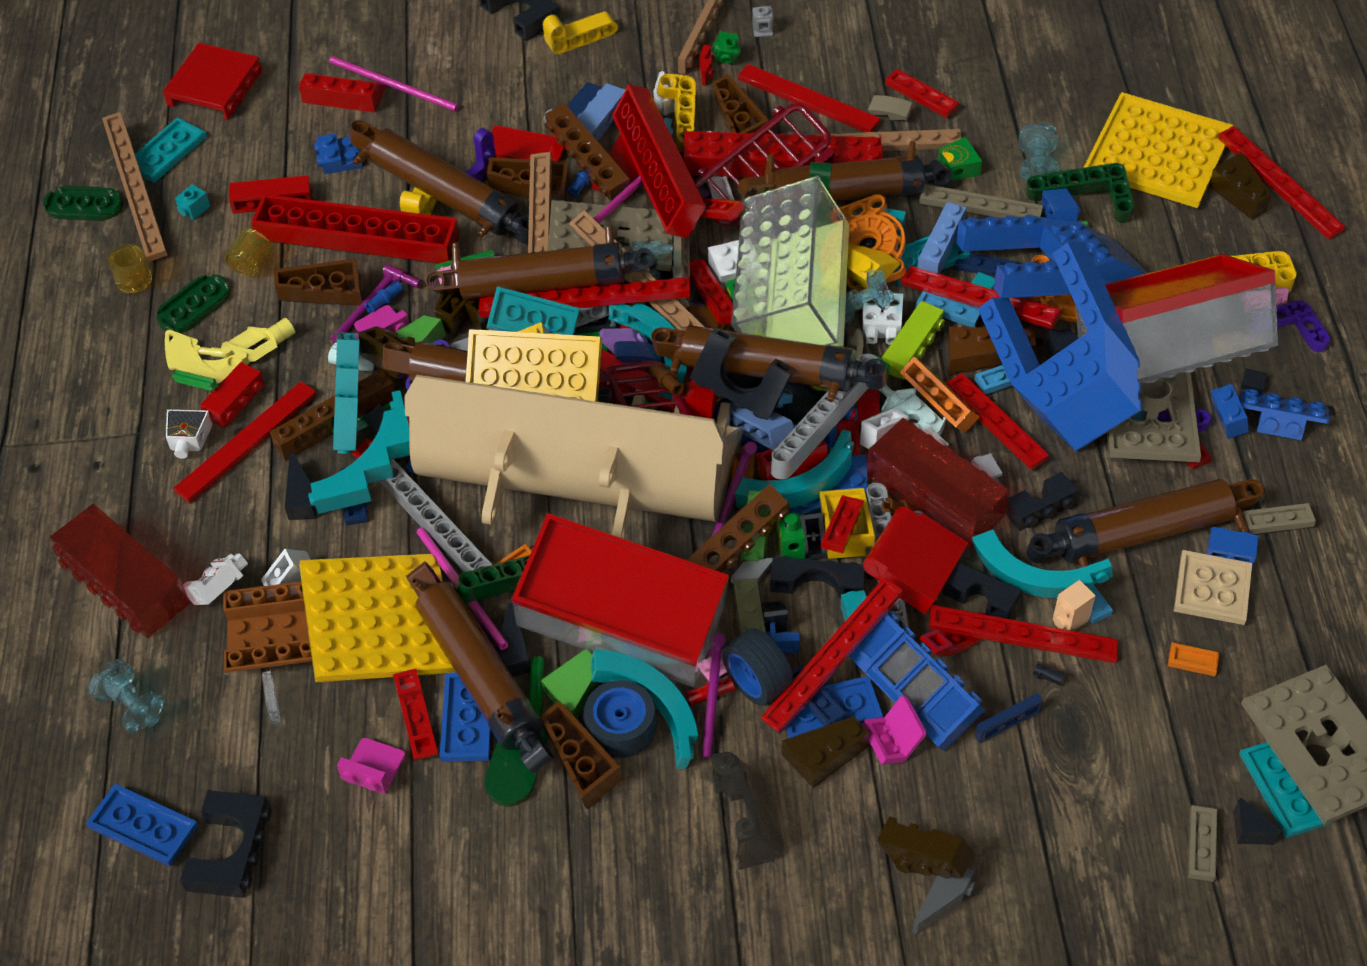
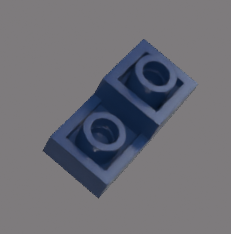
(633, 351)

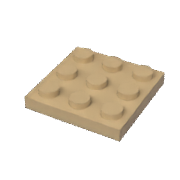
(1213, 587)

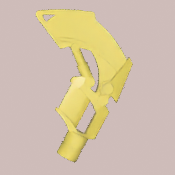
(184, 352)

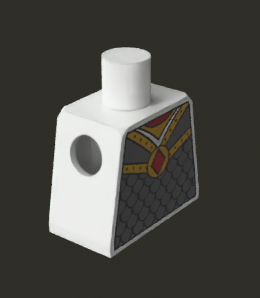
(187, 430)

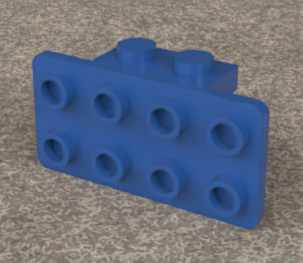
(1282, 415)

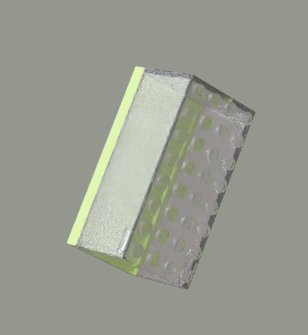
(792, 265)

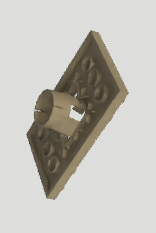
(642, 222)
(1157, 439)
(1303, 705)

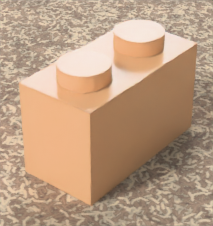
(1073, 607)

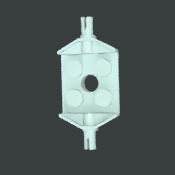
(912, 406)

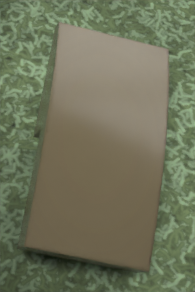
(893, 107)
(856, 343)

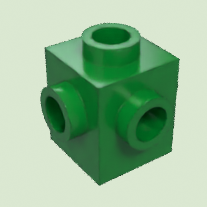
(726, 48)

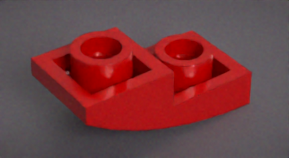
(706, 61)
(868, 405)

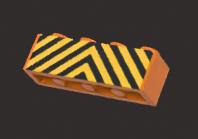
(939, 394)

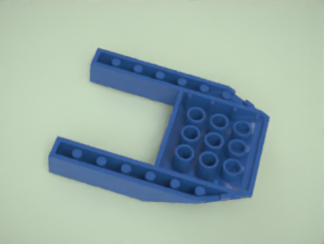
(1048, 234)
(1089, 382)

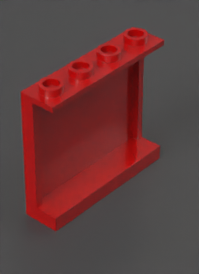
(213, 78)

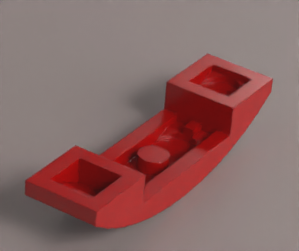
(947, 643)
(415, 714)

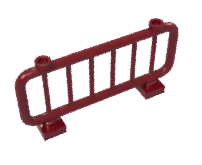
(780, 114)
(607, 380)

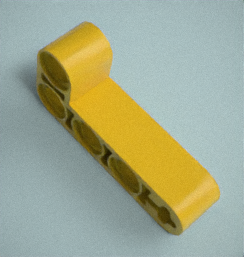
(578, 33)
(681, 96)
(417, 202)
(1278, 261)

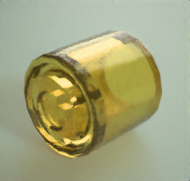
(248, 252)
(129, 268)

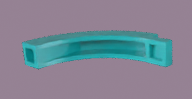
(645, 321)
(806, 487)
(1032, 579)
(668, 700)

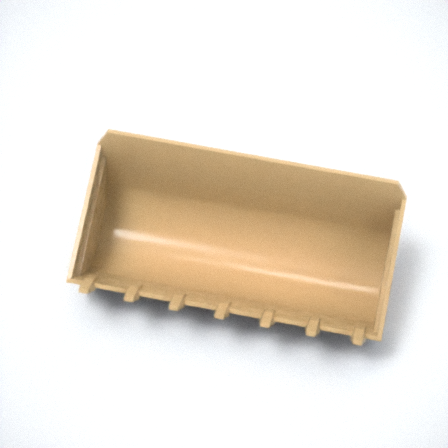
(571, 449)

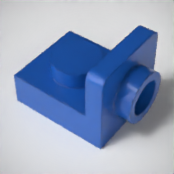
(787, 641)

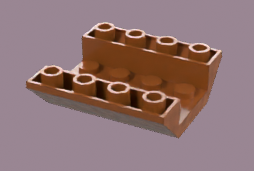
(266, 627)

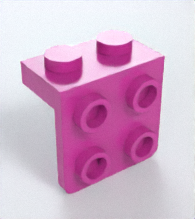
(384, 318)
(895, 734)
(371, 765)

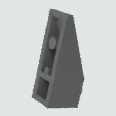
(943, 898)

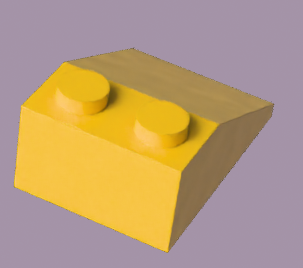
(863, 533)

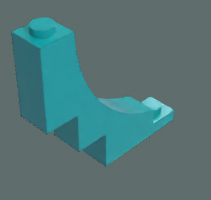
(346, 392)
(351, 484)

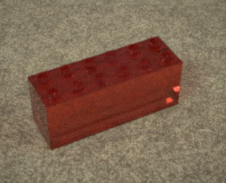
(937, 481)
(119, 571)

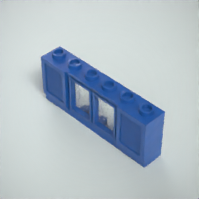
(908, 670)

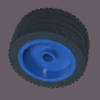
(757, 666)
(621, 718)

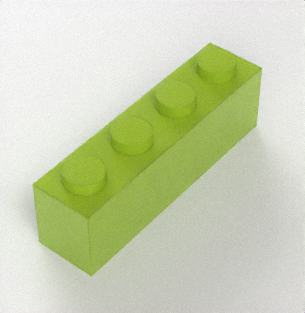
(914, 337)

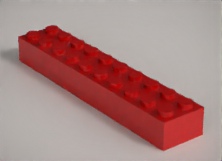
(708, 148)
(658, 161)
(356, 228)

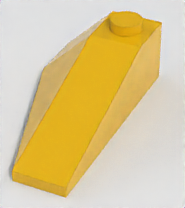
(865, 259)

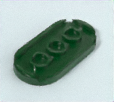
(83, 203)
(193, 303)
(508, 777)

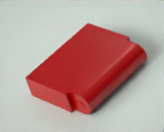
(915, 556)

